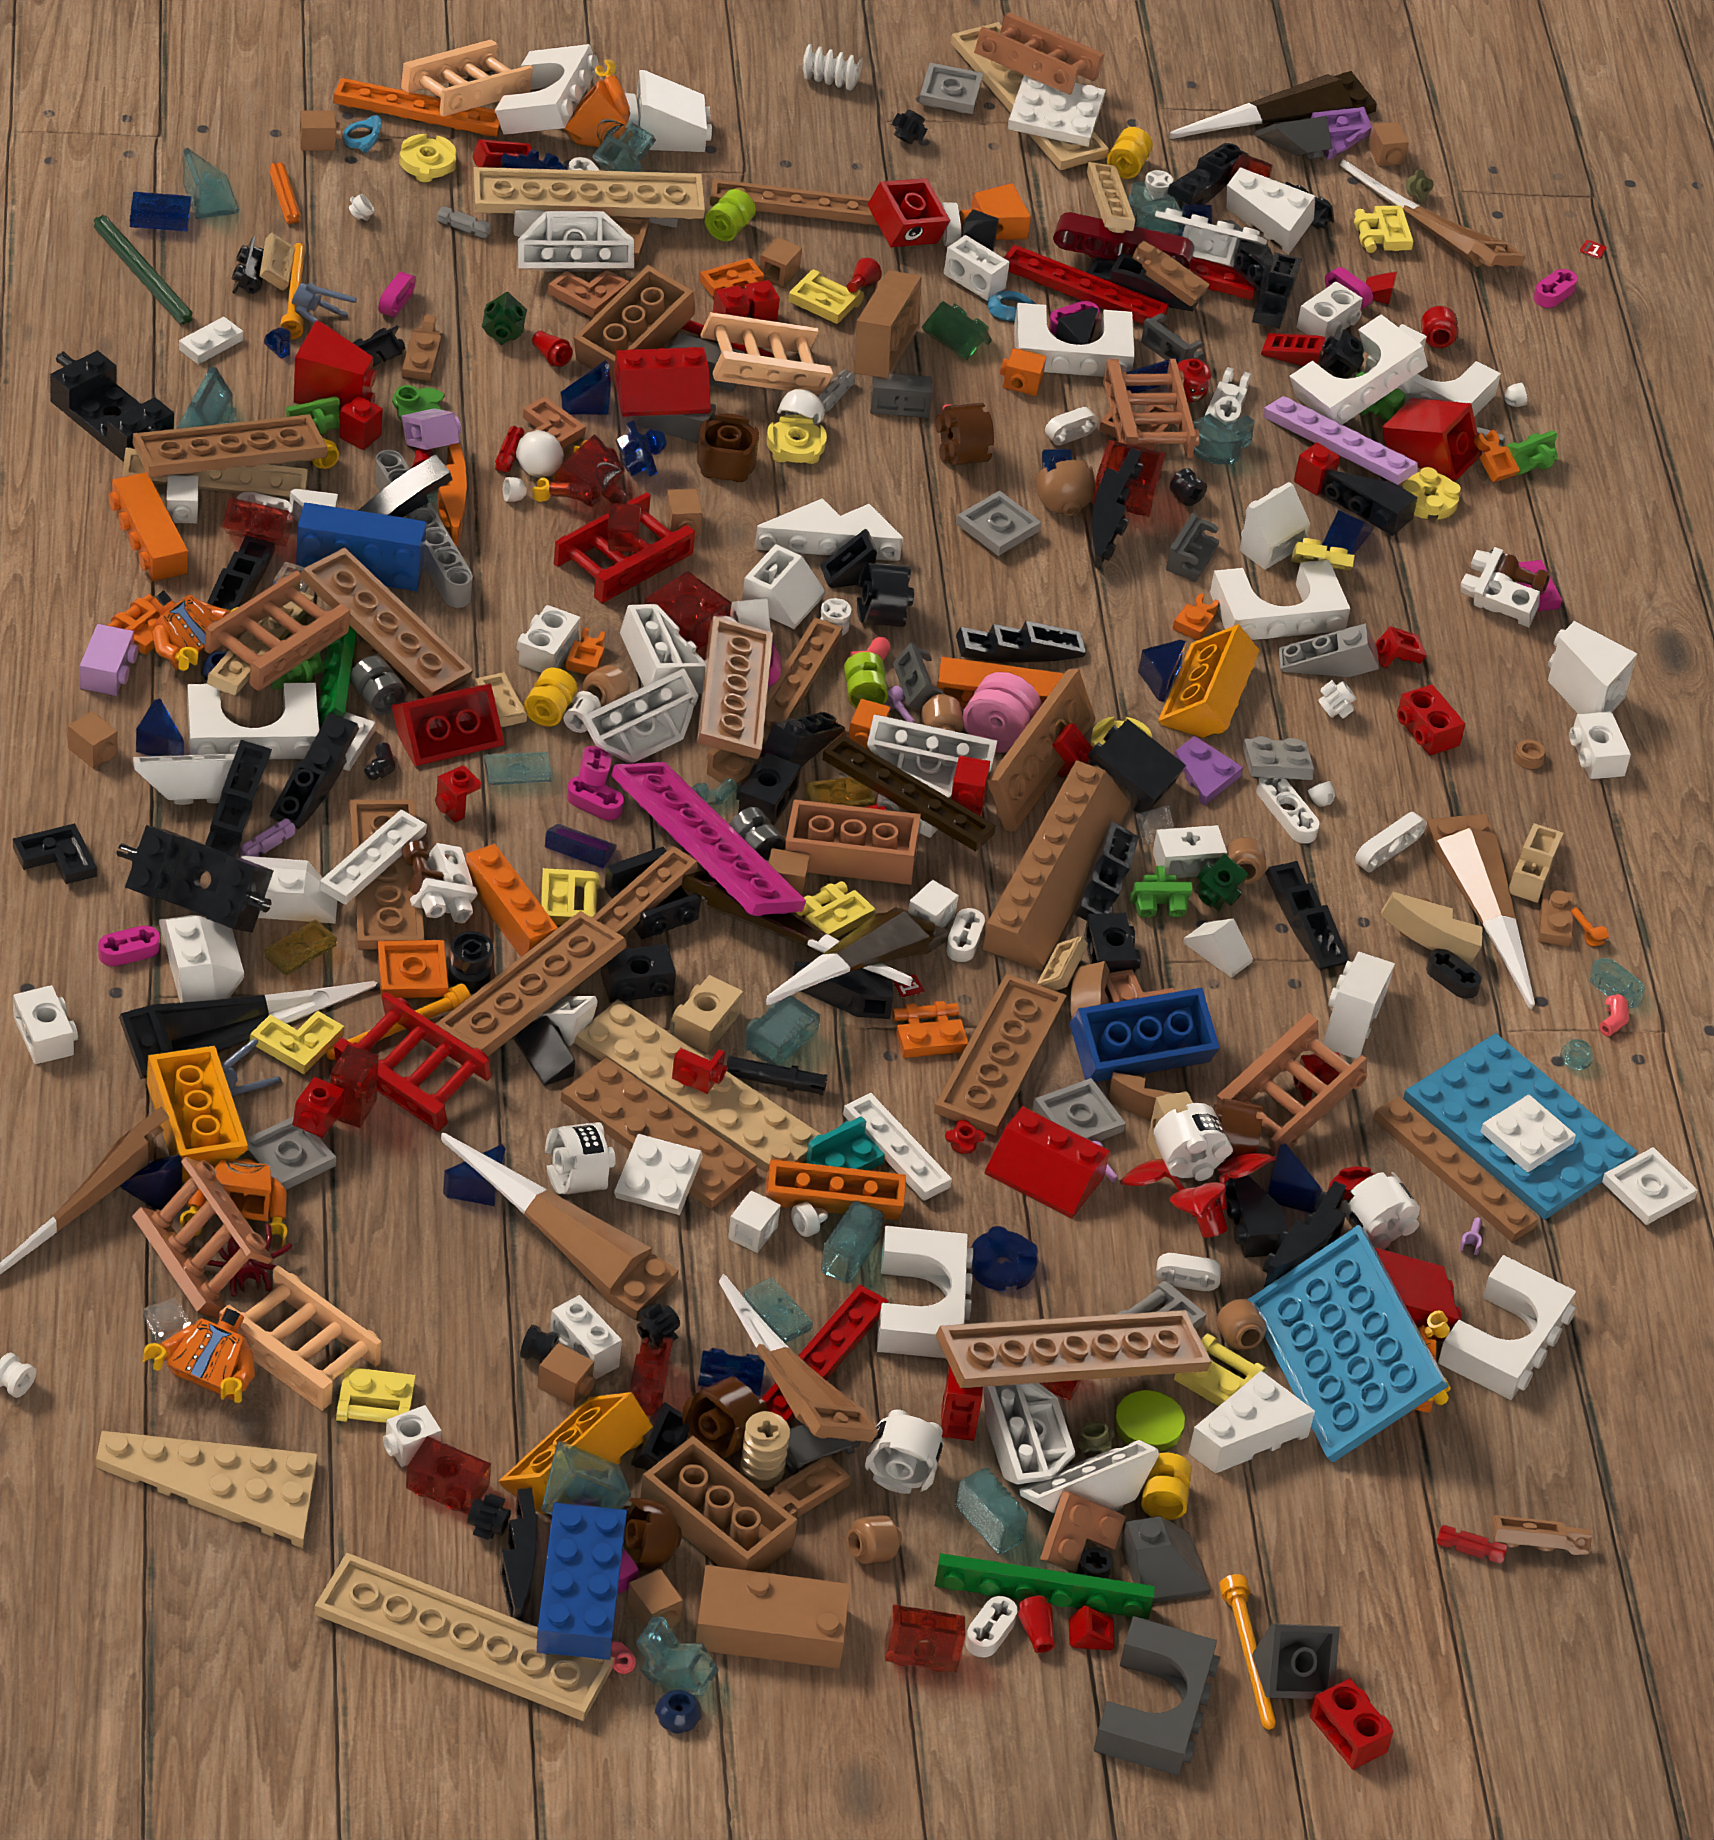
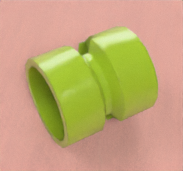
(730, 215)
(865, 678)

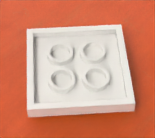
(1055, 114)

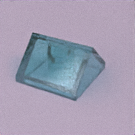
(208, 187)
(584, 1480)

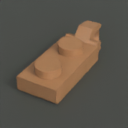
(1170, 273)
(422, 351)
(811, 1486)
(1540, 1534)

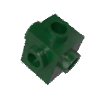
(504, 318)
(1220, 883)

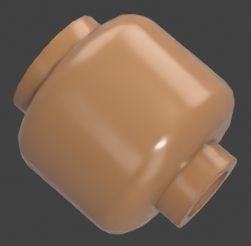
(607, 684)
(943, 713)
(1248, 855)
(1241, 1324)
(874, 1539)

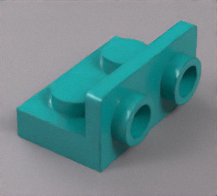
(845, 1147)

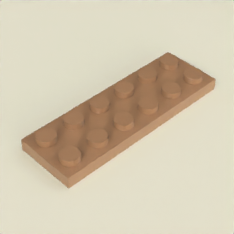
(229, 445)
(387, 623)
(735, 688)
(1032, 759)
(384, 905)
(533, 983)
(1000, 1054)
(632, 1108)

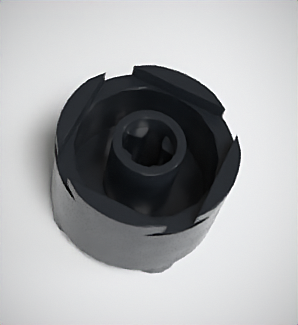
(884, 594)

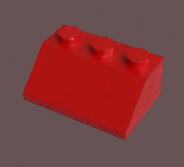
(662, 381)
(449, 724)
(1048, 1162)

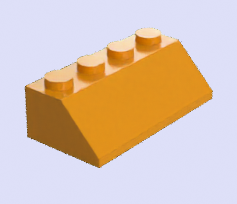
(1210, 683)
(199, 1105)
(599, 1426)

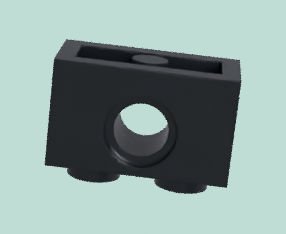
(770, 786)
(1112, 941)
(639, 974)

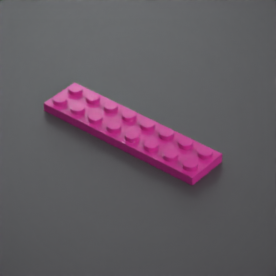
(708, 838)

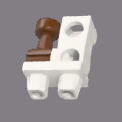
(1497, 585)
(440, 882)

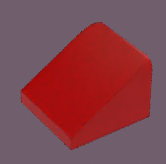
(1382, 286)
(1091, 1630)

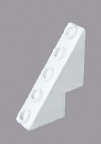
(823, 531)

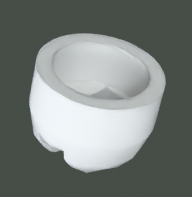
(1516, 395)
(514, 489)
(1322, 794)

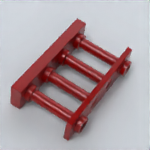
(627, 570)
(406, 1090)

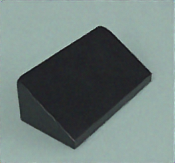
(981, 228)
(546, 1052)
(662, 1438)

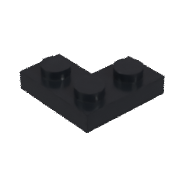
(57, 845)

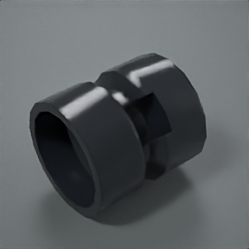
(470, 960)

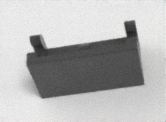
(1166, 343)
(901, 395)
(1192, 548)
(914, 676)
(806, 1447)

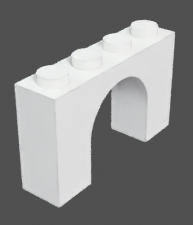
(564, 75)
(1089, 359)
(1474, 386)
(1342, 399)
(1322, 608)
(288, 737)
(938, 1259)
(1503, 1363)

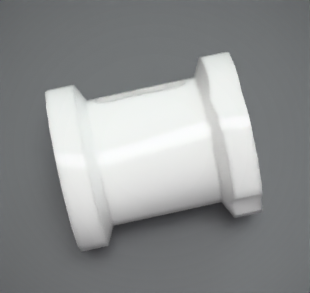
(1229, 405)
(583, 704)

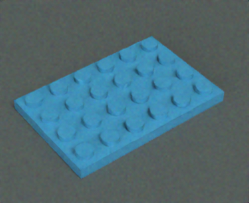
(1489, 1081)
(1347, 1343)

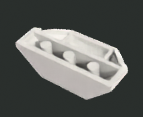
(575, 243)
(644, 719)
(926, 750)
(186, 776)
(295, 892)
(201, 958)
(1027, 1432)
(1104, 1479)

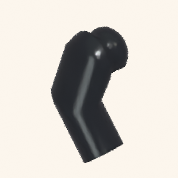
(383, 764)

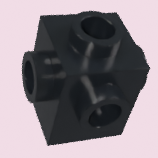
(1342, 355)

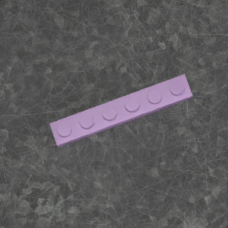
(1340, 440)

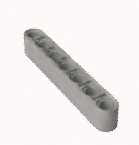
(441, 557)

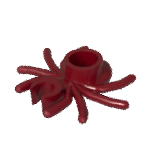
(252, 1268)

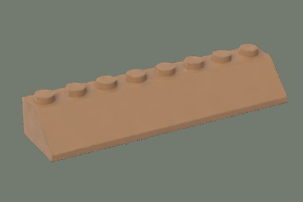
(1055, 868)

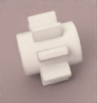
(1337, 699)

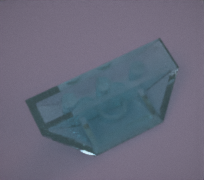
(210, 404)

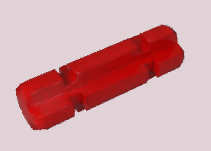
(508, 449)
(1471, 1544)

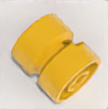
(1130, 152)
(550, 697)
(1167, 1487)

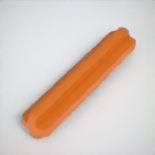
(285, 193)

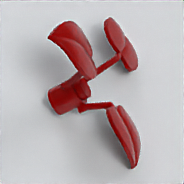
(1201, 1199)

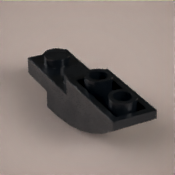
(1208, 177)
(1253, 261)
(1131, 275)
(1110, 507)
(317, 773)
(1308, 1237)

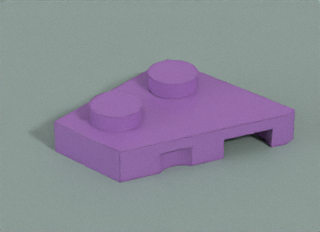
(1345, 128)
(1207, 768)

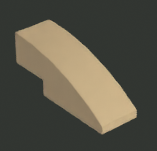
(1535, 862)
(1433, 926)

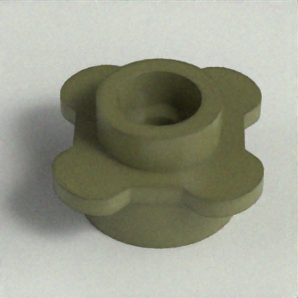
(1419, 186)
(1096, 1438)

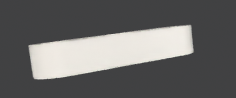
(1288, 818)
(1390, 841)

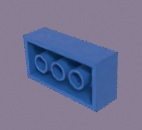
(383, 543)
(1144, 1035)
(581, 1581)

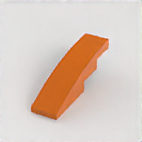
(453, 495)

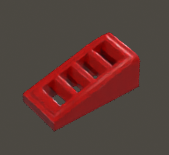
(489, 152)
(1294, 348)

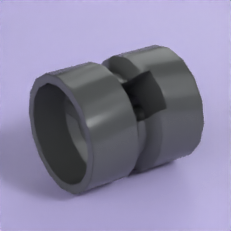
(377, 684)
(758, 831)

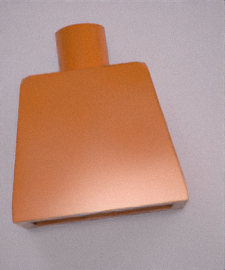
(1006, 205)

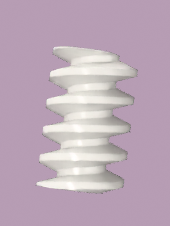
(830, 68)

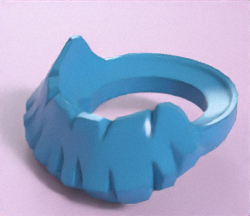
(366, 143)
(1002, 311)

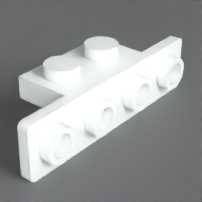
(1210, 241)

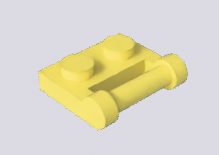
(824, 297)
(559, 893)
(1217, 1382)
(374, 1390)

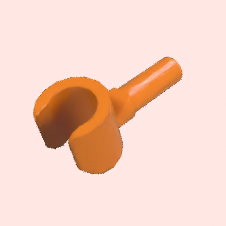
(1593, 936)

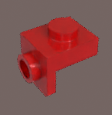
(453, 790)
(698, 1071)

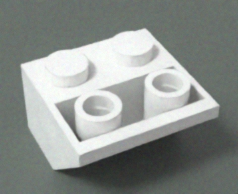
(1274, 526)
(786, 584)

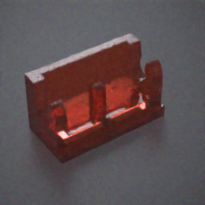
(651, 1374)

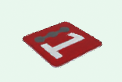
(1593, 249)
(906, 991)

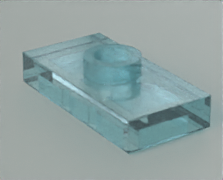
(518, 768)
(778, 1310)

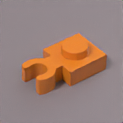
(1496, 459)
(1196, 619)
(587, 654)

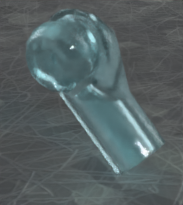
(719, 794)

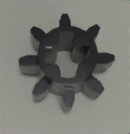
(909, 126)
(658, 1323)
(489, 1516)

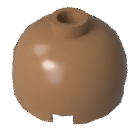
(1066, 487)

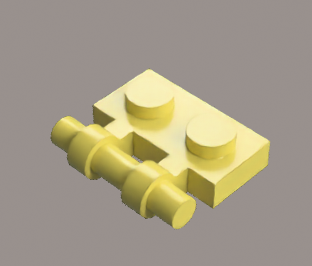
(1391, 229)
(841, 912)

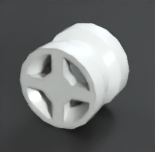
(1158, 183)
(837, 612)
(15, 1375)

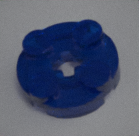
(1005, 1244)

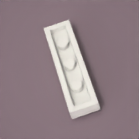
(372, 857)
(900, 1148)

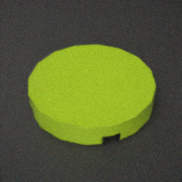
(1150, 1418)

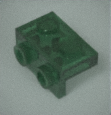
(956, 330)

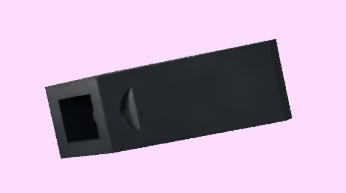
(1371, 499)
(802, 737)
(854, 992)
(1255, 1216)

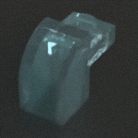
(626, 152)
(1145, 207)
(1220, 442)
(673, 1663)

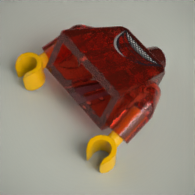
(586, 476)

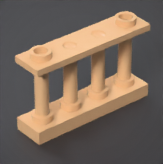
(461, 63)
(760, 370)
(292, 1365)

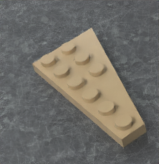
(228, 1480)

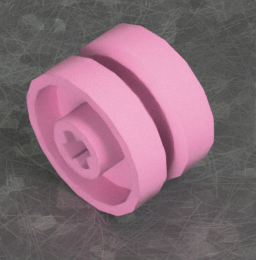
(1001, 709)

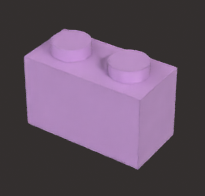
(431, 428)
(108, 660)

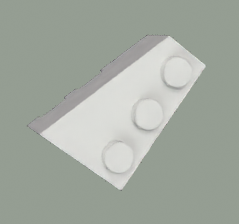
(1271, 206)
(658, 647)
(1357, 1003)
(1249, 1422)

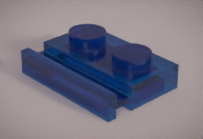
(160, 211)

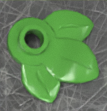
(411, 400)

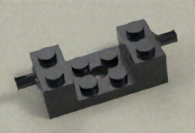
(90, 397)
(171, 870)

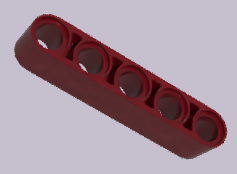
(1091, 237)

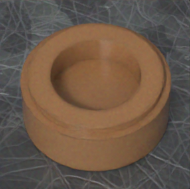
(1530, 754)

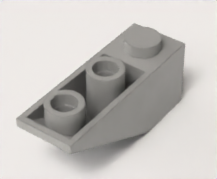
(1333, 654)

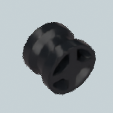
(1188, 487)
(538, 1343)

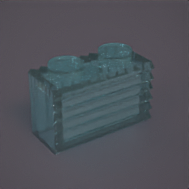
(781, 1030)
(851, 1242)
(992, 1510)

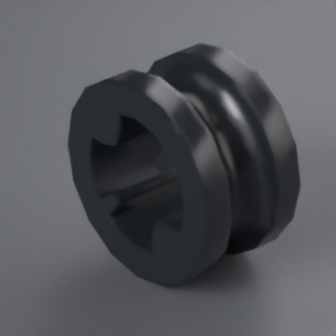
(1098, 1556)

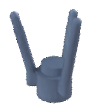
(308, 298)
(232, 1078)

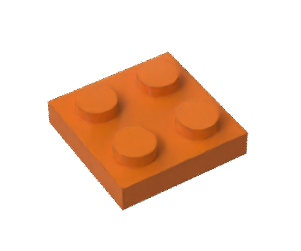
(413, 968)

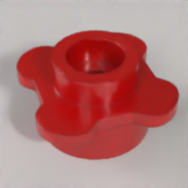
(964, 1137)

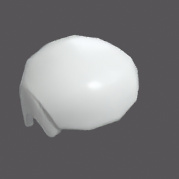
(803, 403)
(539, 453)

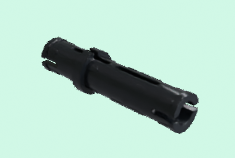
(777, 1075)

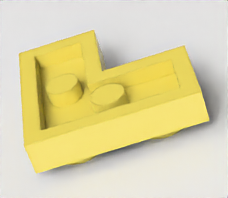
(1313, 551)
(298, 1047)

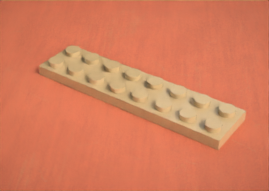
(1006, 84)
(586, 190)
(729, 1109)
(459, 1635)

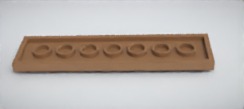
(1072, 1348)

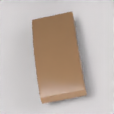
(1089, 986)
(1130, 1094)

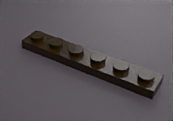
(909, 792)

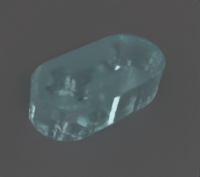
(1614, 979)

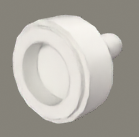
(807, 1219)

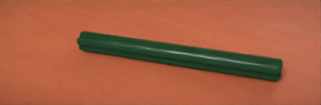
(143, 269)

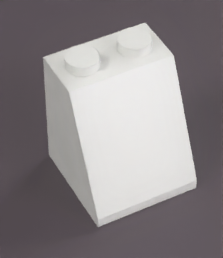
(672, 114)
(1590, 669)

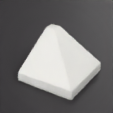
(524, 219)

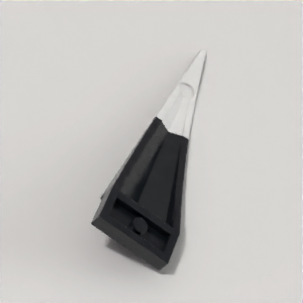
(221, 1021)

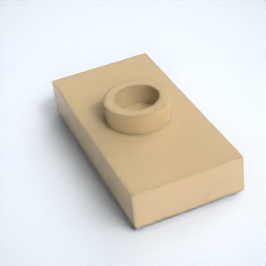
(277, 261)
(507, 702)
(1063, 963)

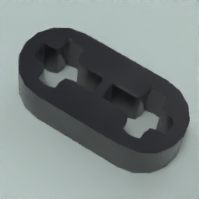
(1453, 973)

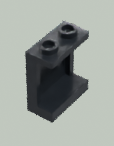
(1137, 763)
(672, 912)

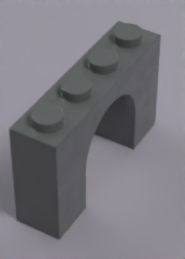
(688, 425)
(1163, 1737)

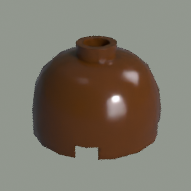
(650, 1533)

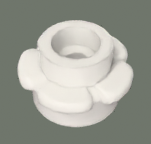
(361, 207)

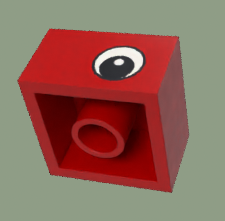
(908, 212)

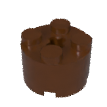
(965, 434)
(727, 448)
(1240, 1125)
(720, 1415)

